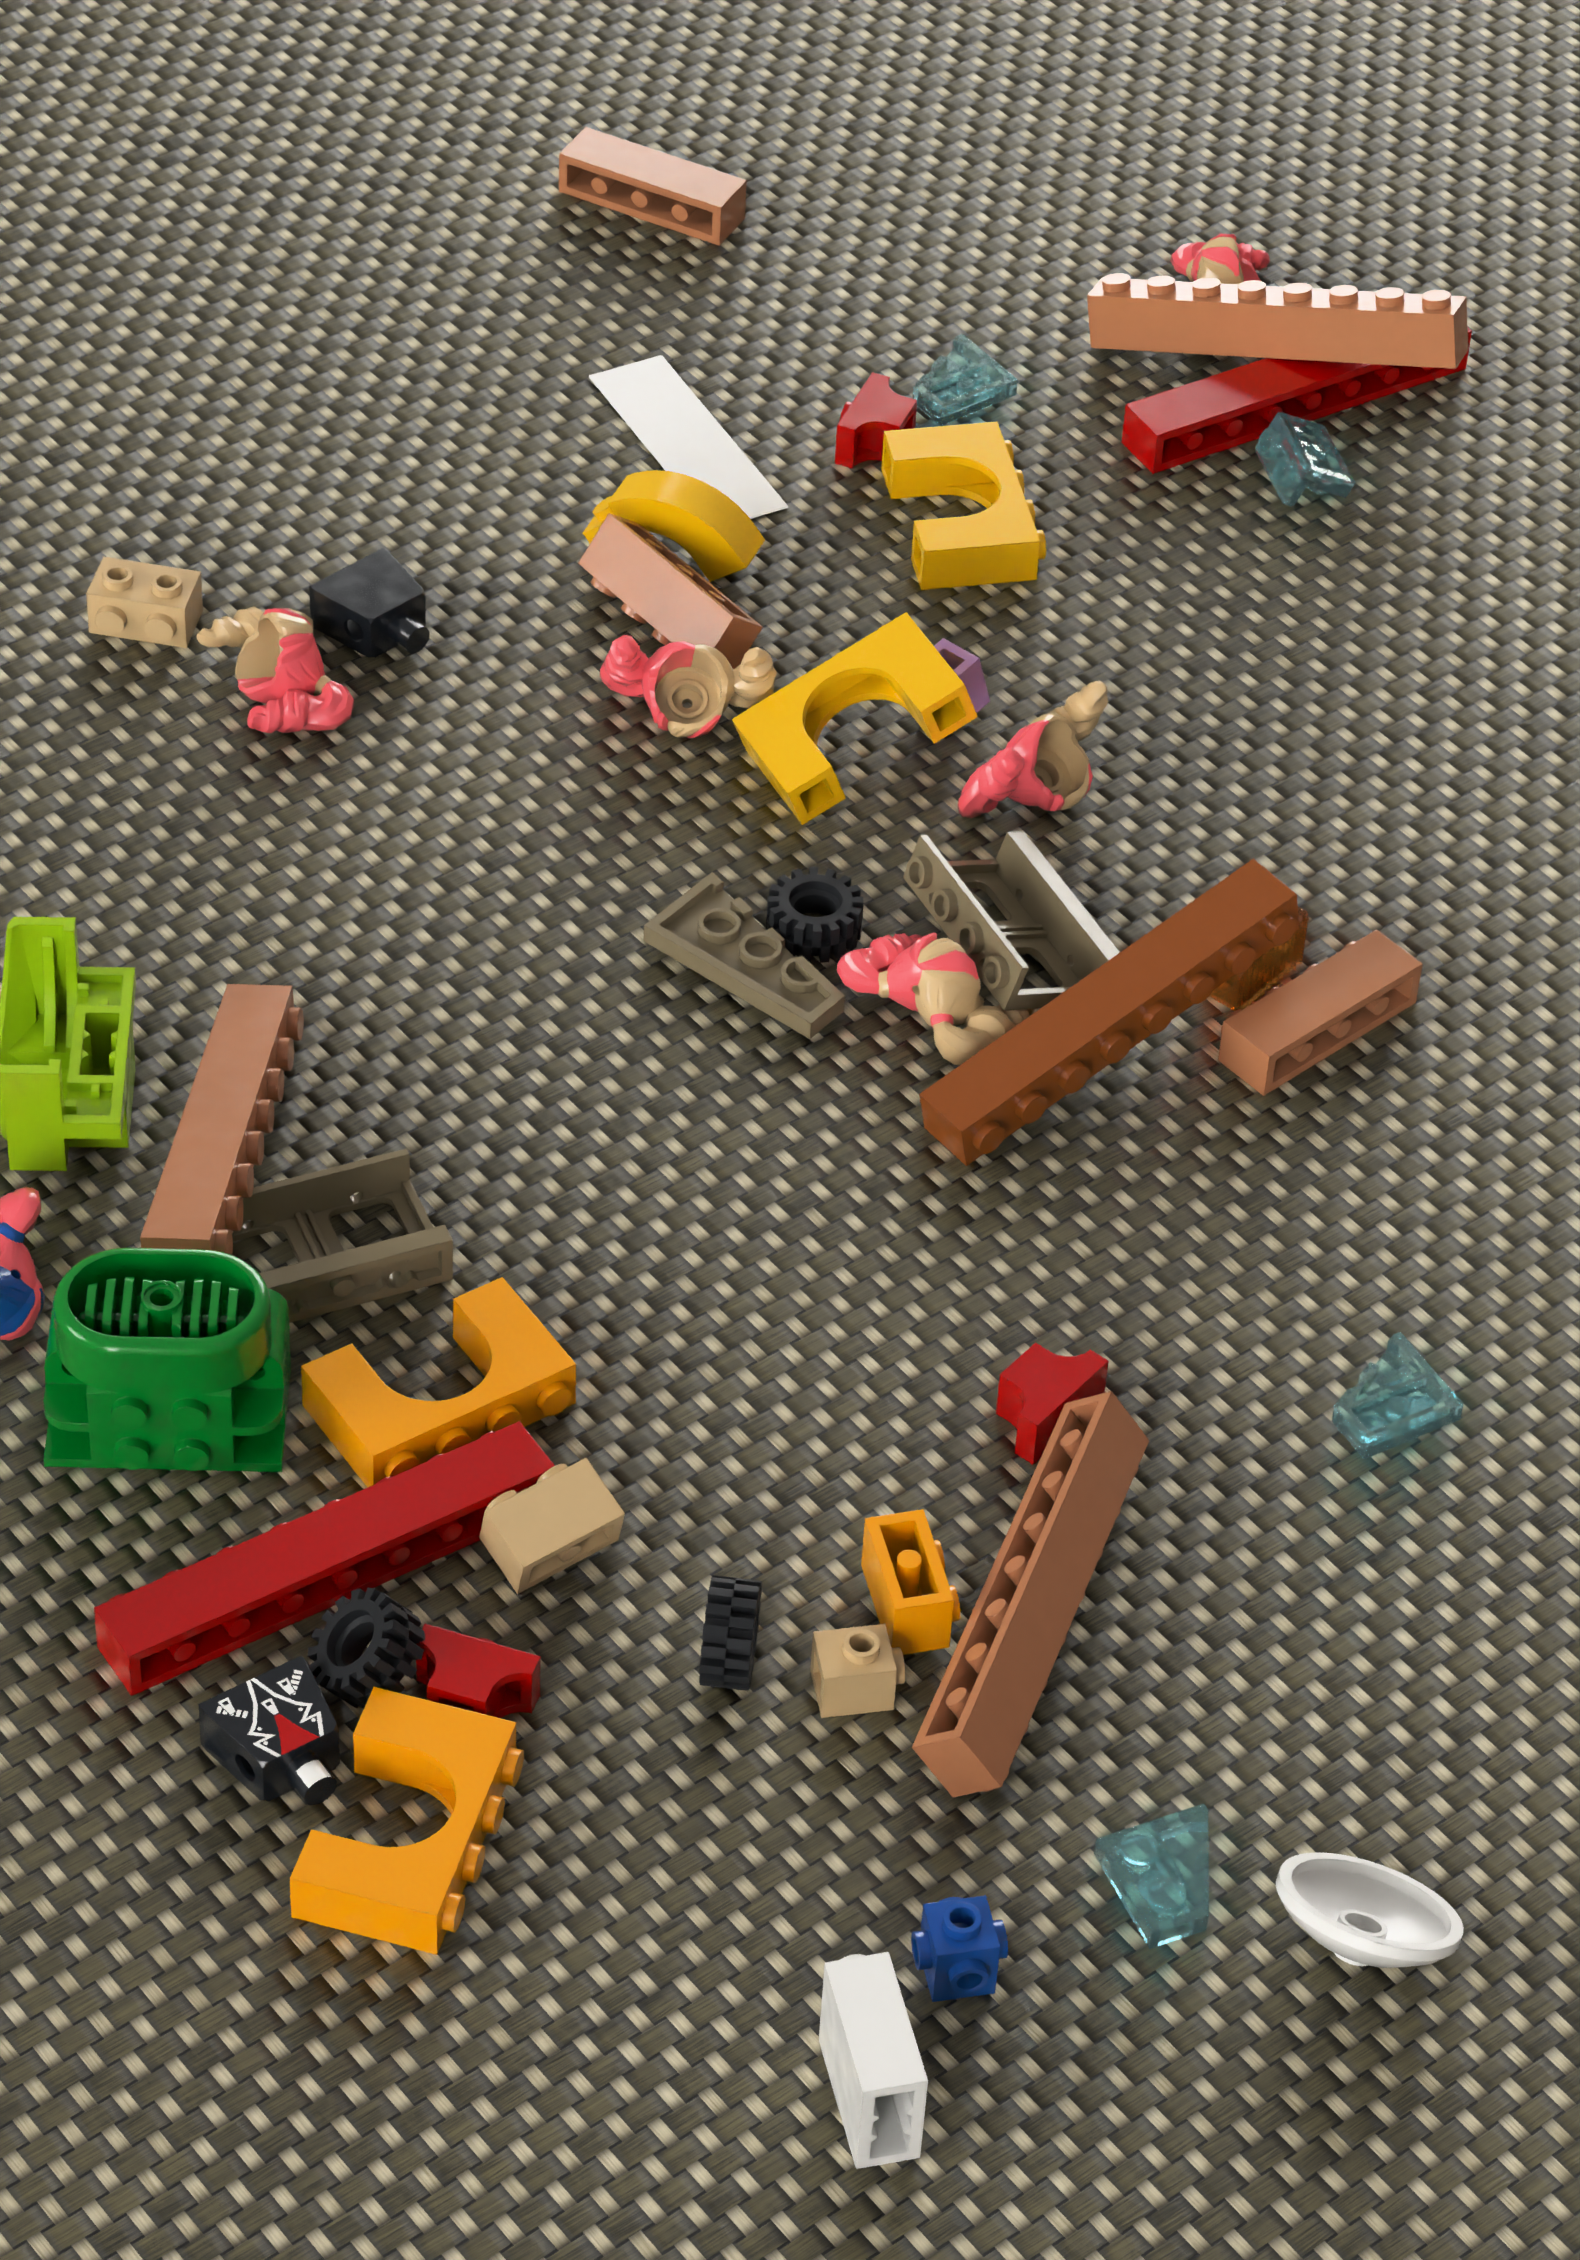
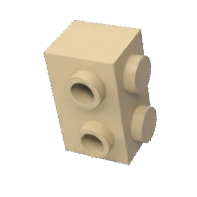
(144, 602)
(550, 1524)

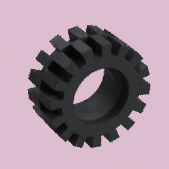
(820, 895)
(364, 1620)
(730, 1632)

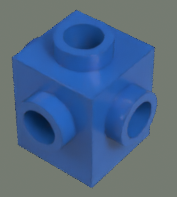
(959, 1947)

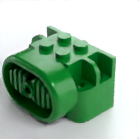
(167, 1364)

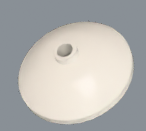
(1368, 1911)

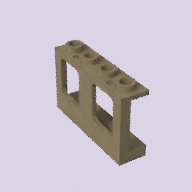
(1039, 912)
(325, 1273)

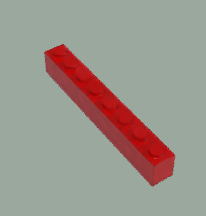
(1244, 401)
(312, 1560)

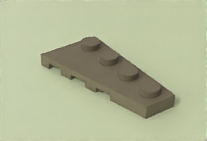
(734, 951)

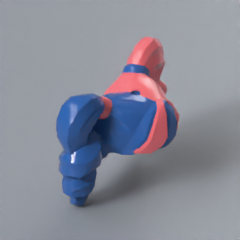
(20, 1289)

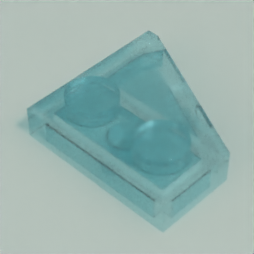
(962, 383)
(1395, 1401)
(1161, 1874)

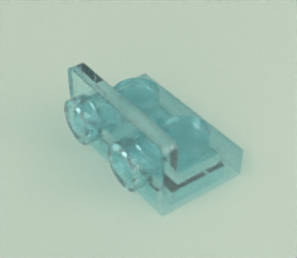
(1302, 456)

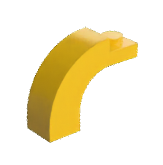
(689, 513)

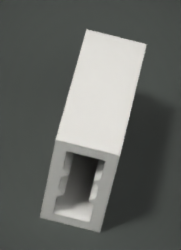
(872, 2060)

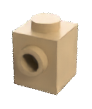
(855, 1670)

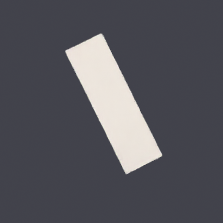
(684, 433)

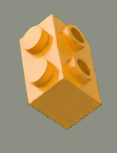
(909, 1581)

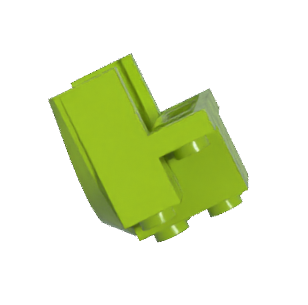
(62, 1047)

